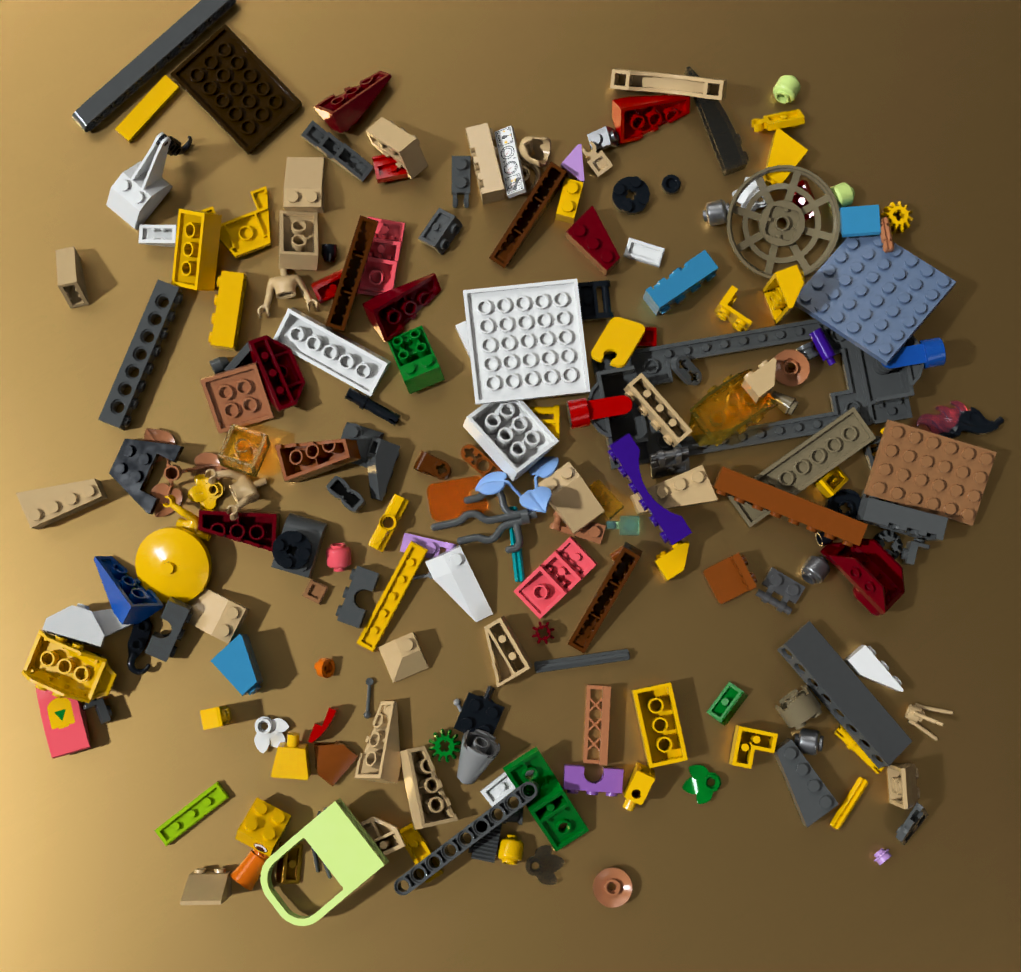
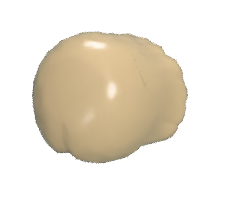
(541, 147)

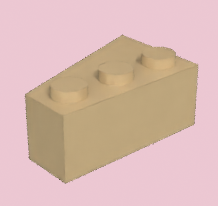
(399, 145)
(506, 651)

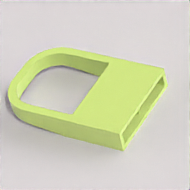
(341, 846)

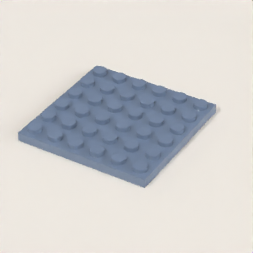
(874, 295)

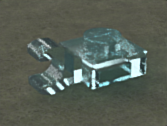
(626, 525)

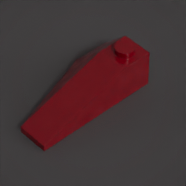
(347, 108)

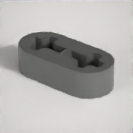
(688, 367)

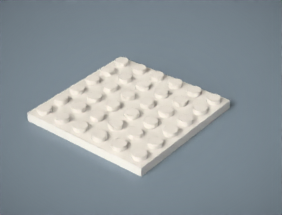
(526, 341)

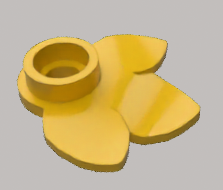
(202, 492)

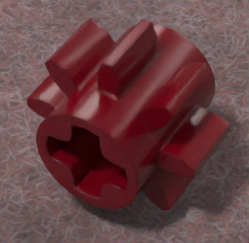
(538, 634)

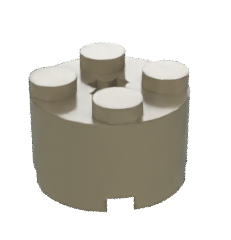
(798, 707)

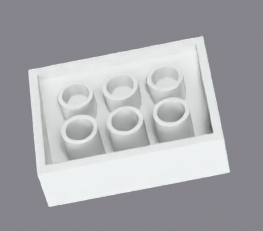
(510, 435)

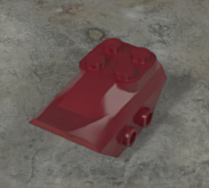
(872, 572)

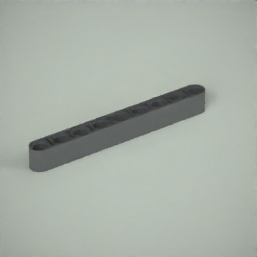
(458, 841)

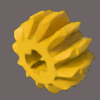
(902, 214)

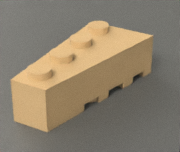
(485, 163)
(680, 491)
(56, 502)
(424, 790)

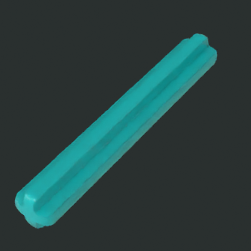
(517, 556)

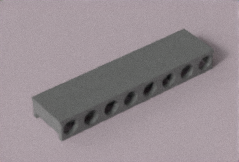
(846, 695)

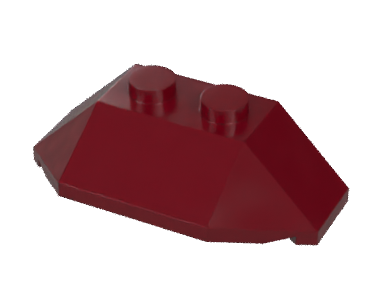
(278, 371)

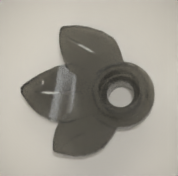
(547, 863)

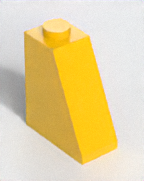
(783, 151)

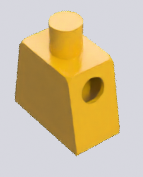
(292, 759)
(642, 780)

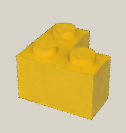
(748, 740)

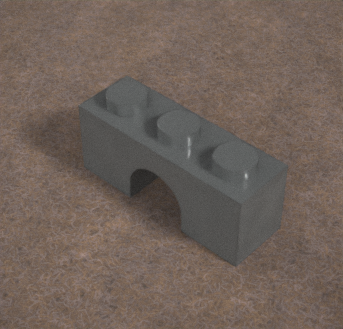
(350, 612)
(162, 645)

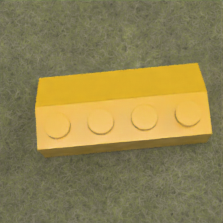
(196, 250)
(783, 291)

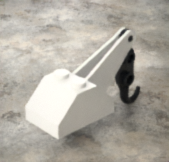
(142, 186)
(91, 628)

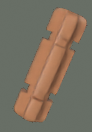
(886, 235)

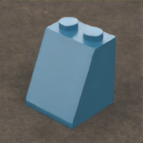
(240, 665)

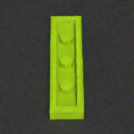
(192, 813)

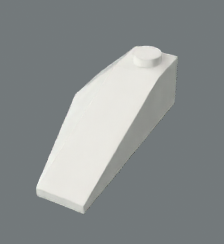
(458, 580)

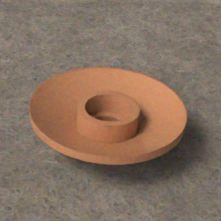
(791, 376)
(617, 896)

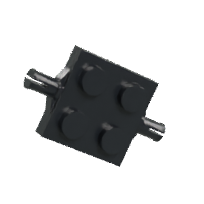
(479, 713)

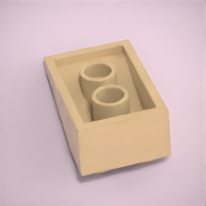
(304, 184)
(298, 240)
(572, 498)
(217, 615)
(902, 784)
(207, 887)

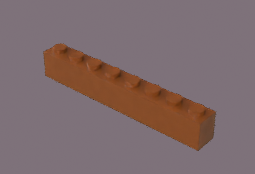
(790, 506)

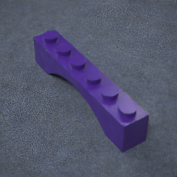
(627, 453)

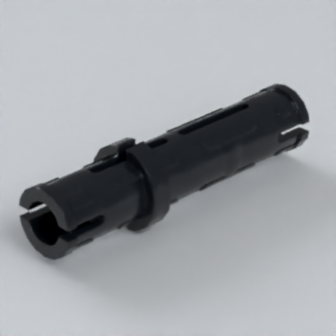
(366, 403)

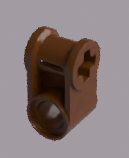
(430, 464)

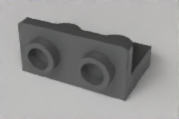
(441, 231)

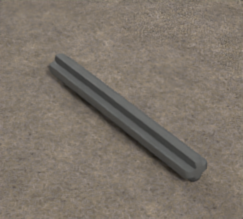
(581, 660)

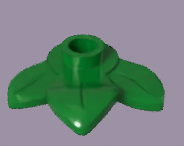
(699, 783)

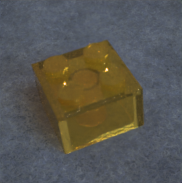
(244, 450)

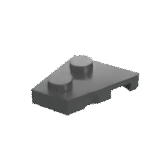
(911, 824)

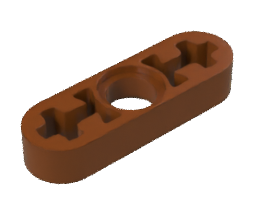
(476, 452)

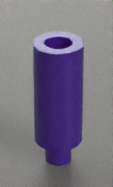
(823, 346)

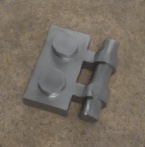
(676, 463)
(782, 585)

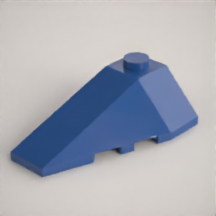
(126, 596)

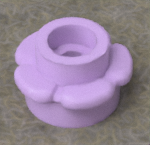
(882, 856)

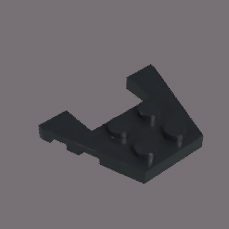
(135, 465)

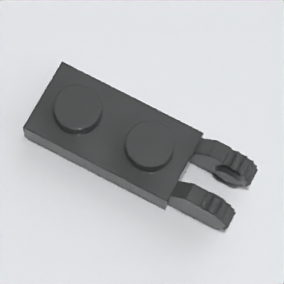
(461, 179)

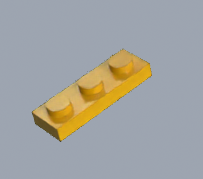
(418, 848)

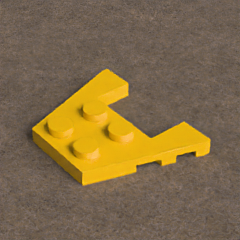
(247, 231)

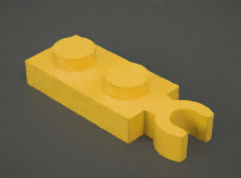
(778, 120)

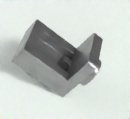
(604, 138)

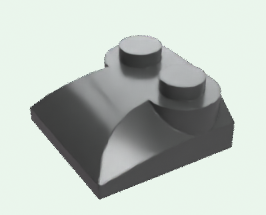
(363, 437)

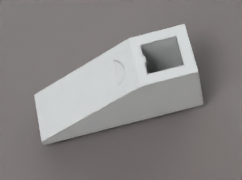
(866, 665)

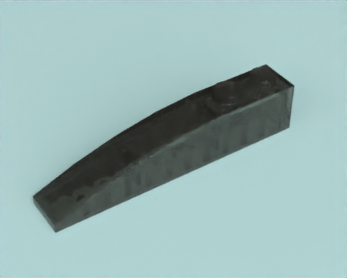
(721, 133)

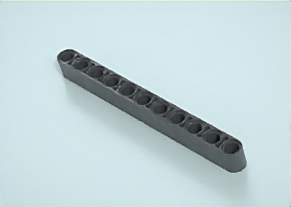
(149, 62)

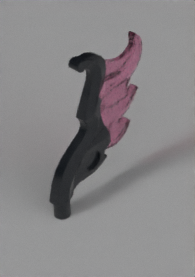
(958, 419)

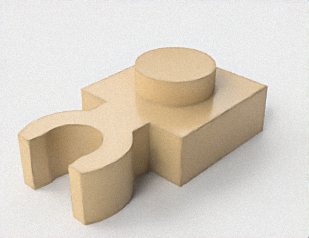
(599, 161)

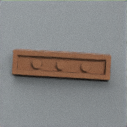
(604, 725)

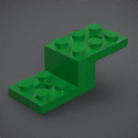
(552, 804)

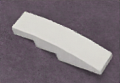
(157, 235)

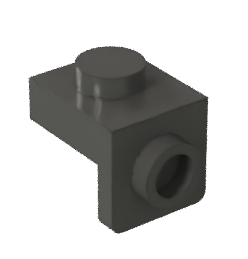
(909, 553)
(103, 711)

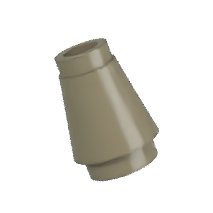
(785, 403)

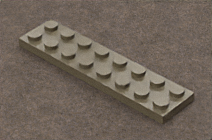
(811, 460)

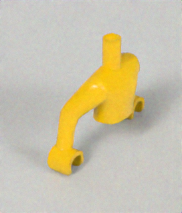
(191, 521)

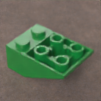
(415, 359)

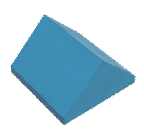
(860, 221)

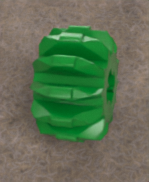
(451, 746)

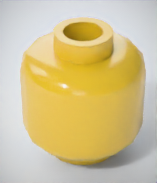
(510, 850)

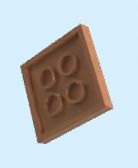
(237, 397)

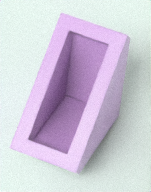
(574, 164)

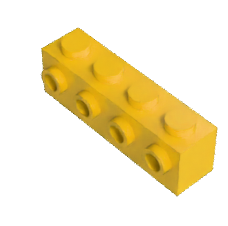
(228, 311)

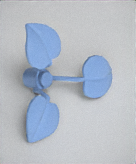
(532, 499)

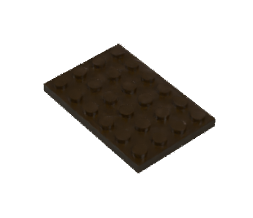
(236, 89)

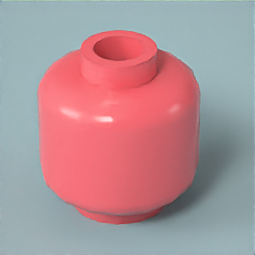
(338, 556)

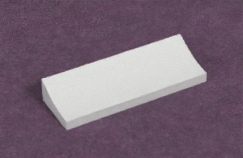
(331, 351)

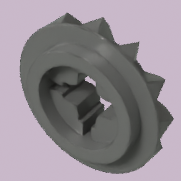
(889, 536)

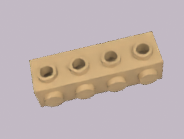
(658, 410)

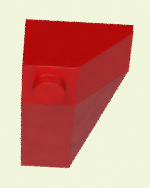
(642, 114)

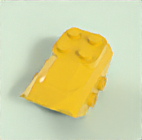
(67, 669)

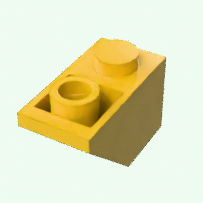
(673, 562)
(215, 717)

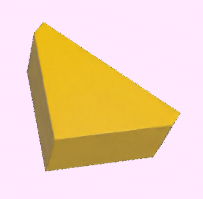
(831, 482)

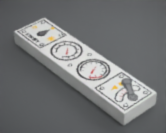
(510, 161)

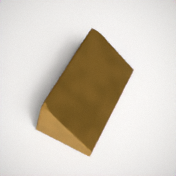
(290, 865)

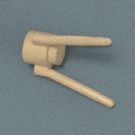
(915, 713)

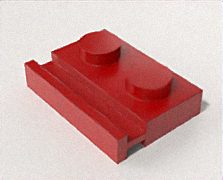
(387, 170)

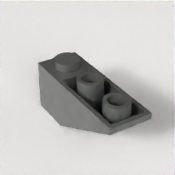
(380, 464)

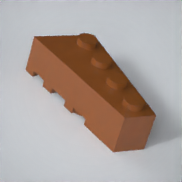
(313, 458)

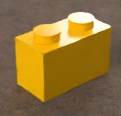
(569, 201)

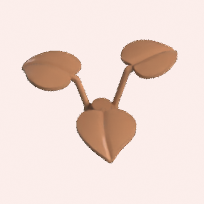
(173, 472)

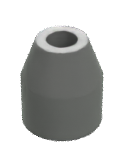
(219, 364)

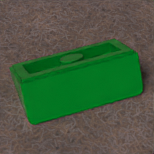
(727, 703)

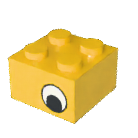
(263, 827)

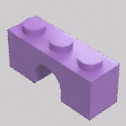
(610, 782)

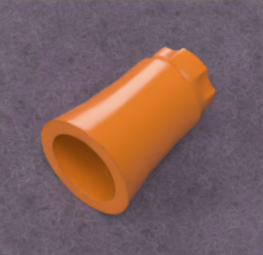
(250, 869)

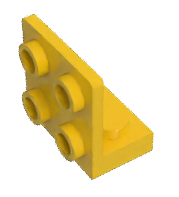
(726, 312)

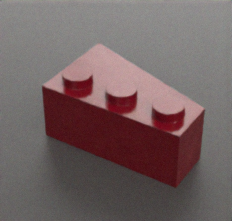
(593, 241)

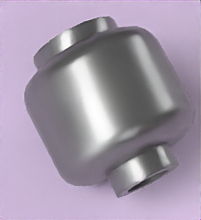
(716, 212)
(815, 569)
(809, 741)

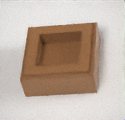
(315, 591)

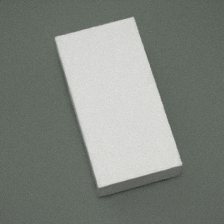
(644, 252)

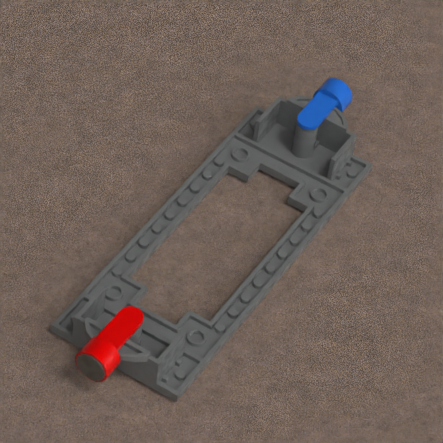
(872, 387)

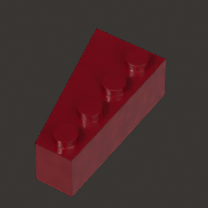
(250, 527)

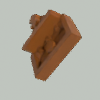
(333, 760)

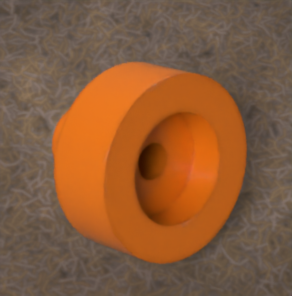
(325, 667)

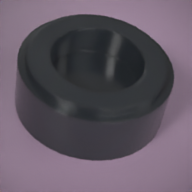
(671, 184)

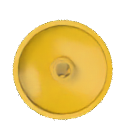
(173, 564)

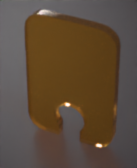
(447, 498)

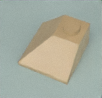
(403, 657)

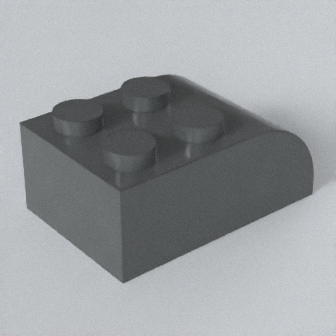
(315, 532)

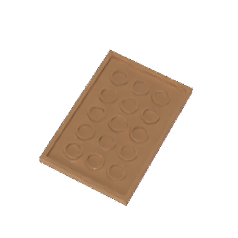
(930, 472)

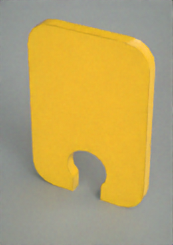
(620, 337)

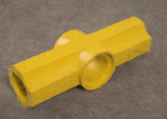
(395, 511)

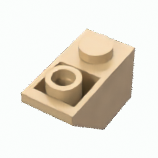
(762, 381)

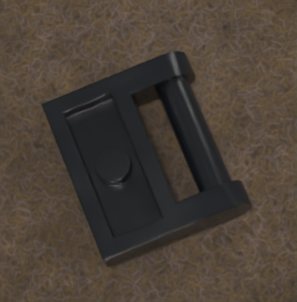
(589, 302)

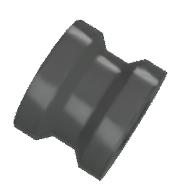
(808, 350)

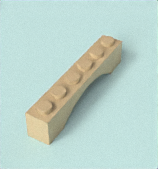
(668, 83)

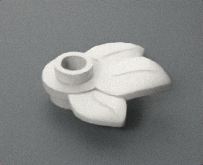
(747, 194)
(272, 735)

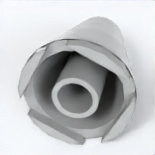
(476, 754)

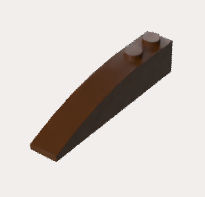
(529, 214)
(352, 274)
(605, 597)

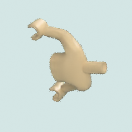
(285, 288)
(243, 491)

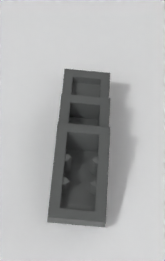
(337, 151)

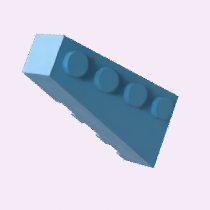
(680, 283)

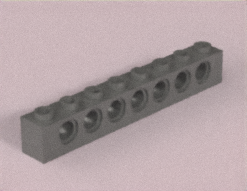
(161, 292)

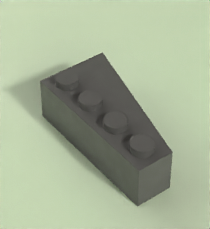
(902, 519)
(807, 789)

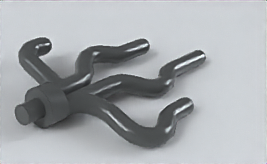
(511, 518)

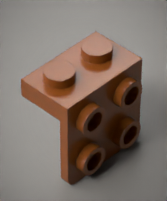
(730, 578)

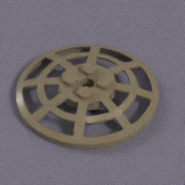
(791, 213)

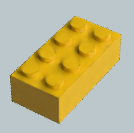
(659, 724)

